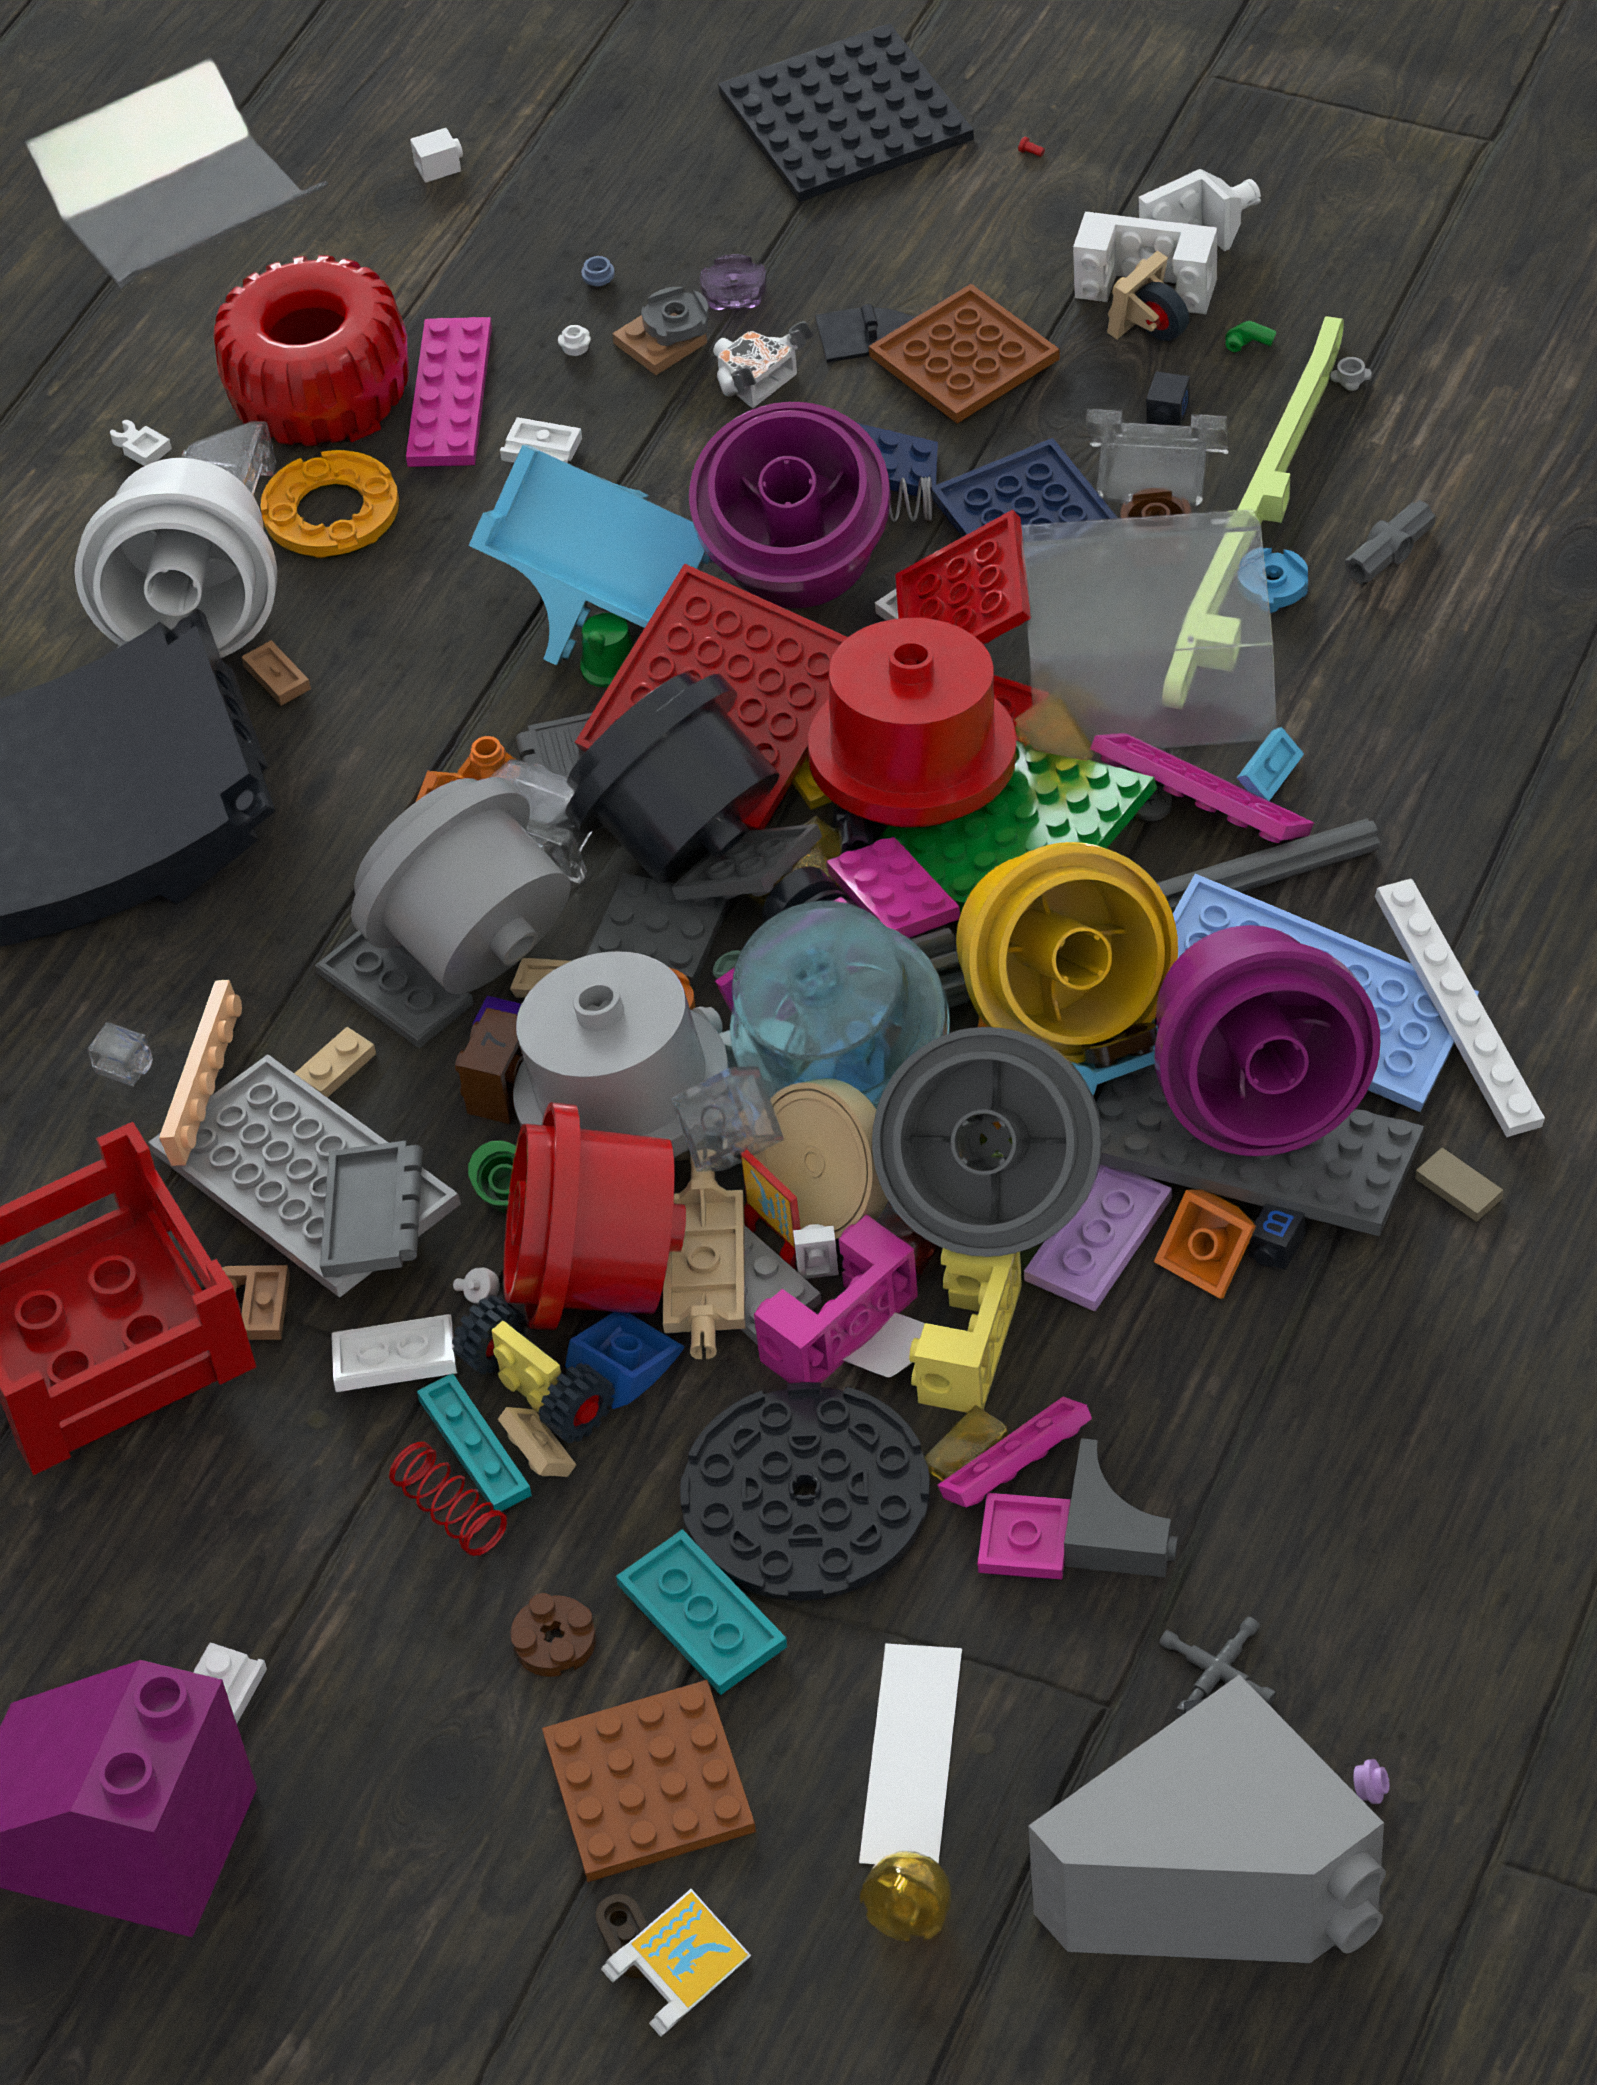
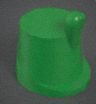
(604, 648)
(491, 1172)

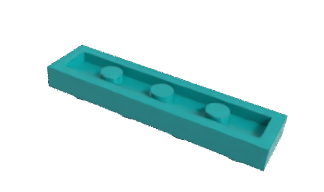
(474, 1443)

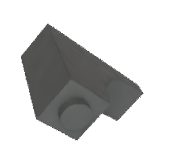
(1108, 1531)

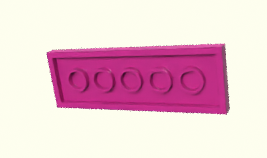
(449, 392)
(1209, 790)

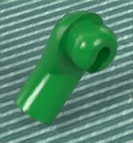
(1247, 332)

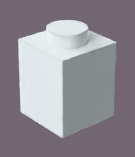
(436, 154)

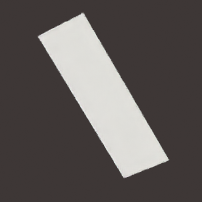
(911, 1751)

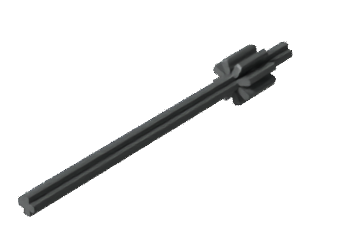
(1238, 874)

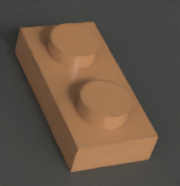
(276, 673)

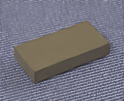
(1459, 1184)

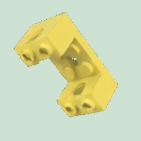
(959, 1365)

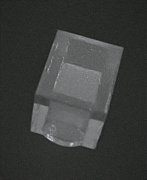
(120, 1054)

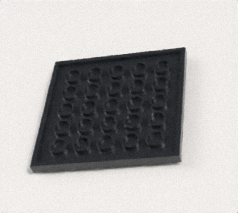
(845, 112)

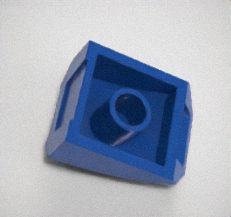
(624, 1353)

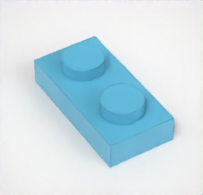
(1270, 764)

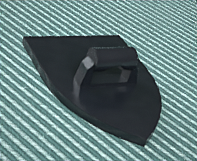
(852, 331)

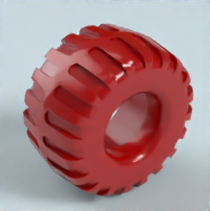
(312, 349)

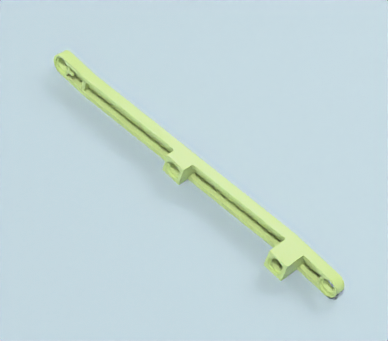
(1270, 485)

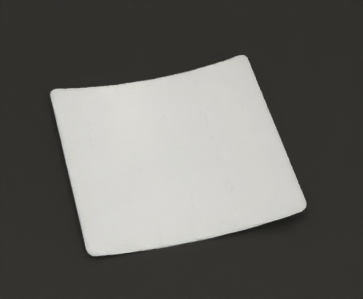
(889, 1348)

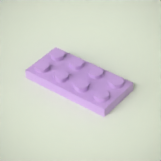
(1100, 1239)

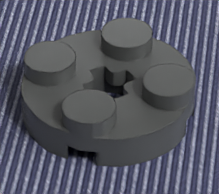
(690, 320)

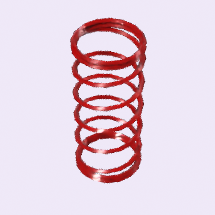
(425, 1471)

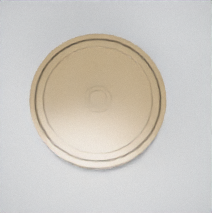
(826, 1153)

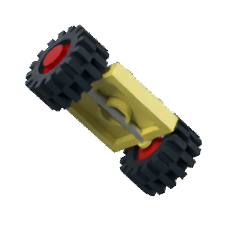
(567, 1403)

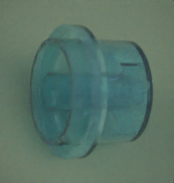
(833, 999)

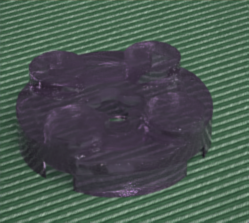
(744, 293)

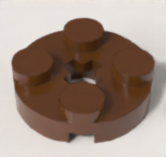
(548, 1614)

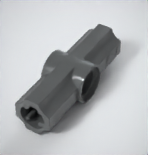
(1390, 542)

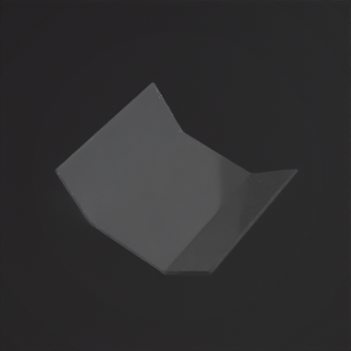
(162, 175)
(1154, 626)

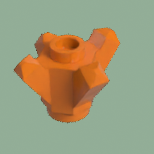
(485, 759)

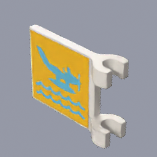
(682, 1956)

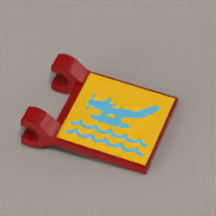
(772, 1203)

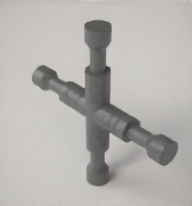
(1216, 1667)

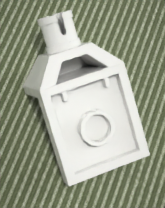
(1201, 201)

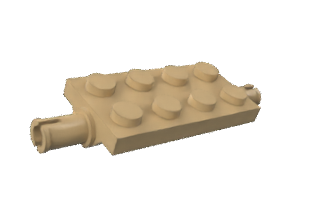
(708, 1276)

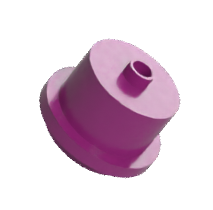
(791, 502)
(1263, 1041)

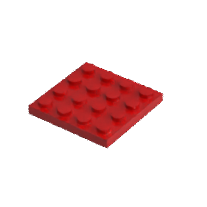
(971, 582)

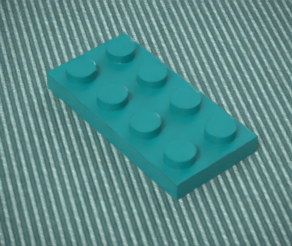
(701, 1612)

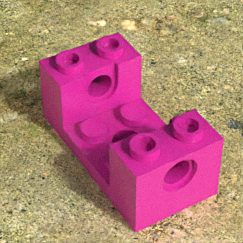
(877, 1284)

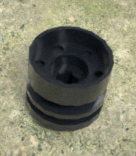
(801, 887)

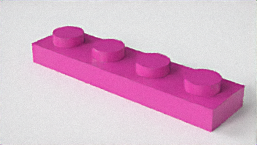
(1014, 1452)

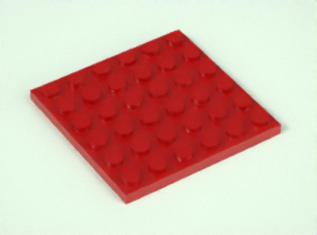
(761, 650)

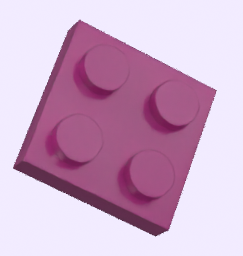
(1023, 1536)

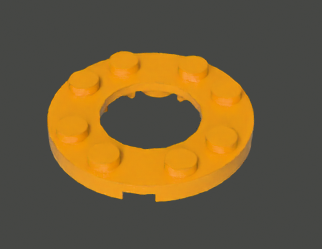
(340, 467)

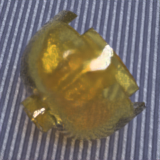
(907, 1895)

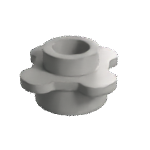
(1350, 373)

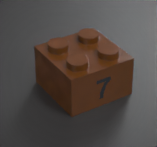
(490, 1066)

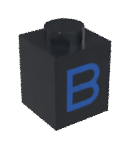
(1168, 399)
(1276, 1236)

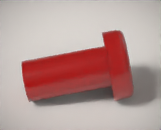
(1025, 145)

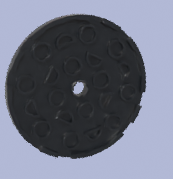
(805, 1547)

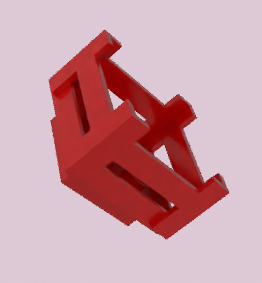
(109, 1311)

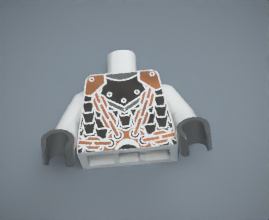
(758, 364)

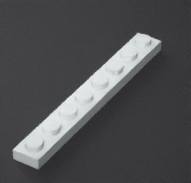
(1459, 1008)

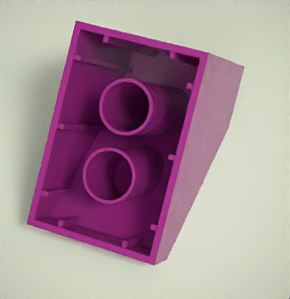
(123, 1794)

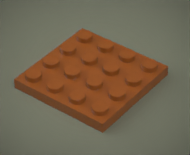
(964, 353)
(648, 1780)

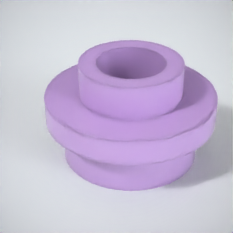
(1371, 1781)

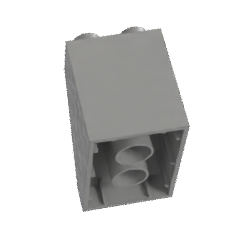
(1212, 1846)

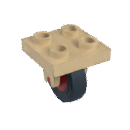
(1147, 302)

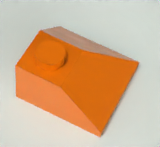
(1206, 1241)

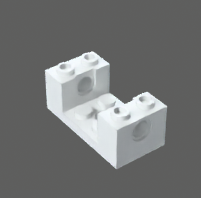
(1113, 247)

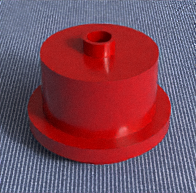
(911, 725)
(588, 1219)

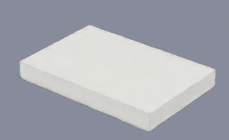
(393, 1353)

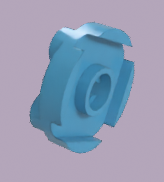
(1292, 581)

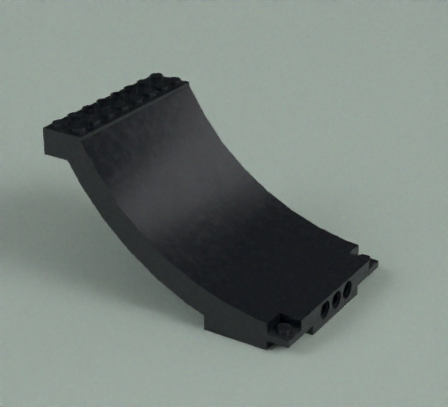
(125, 782)

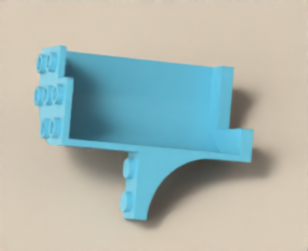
(585, 544)

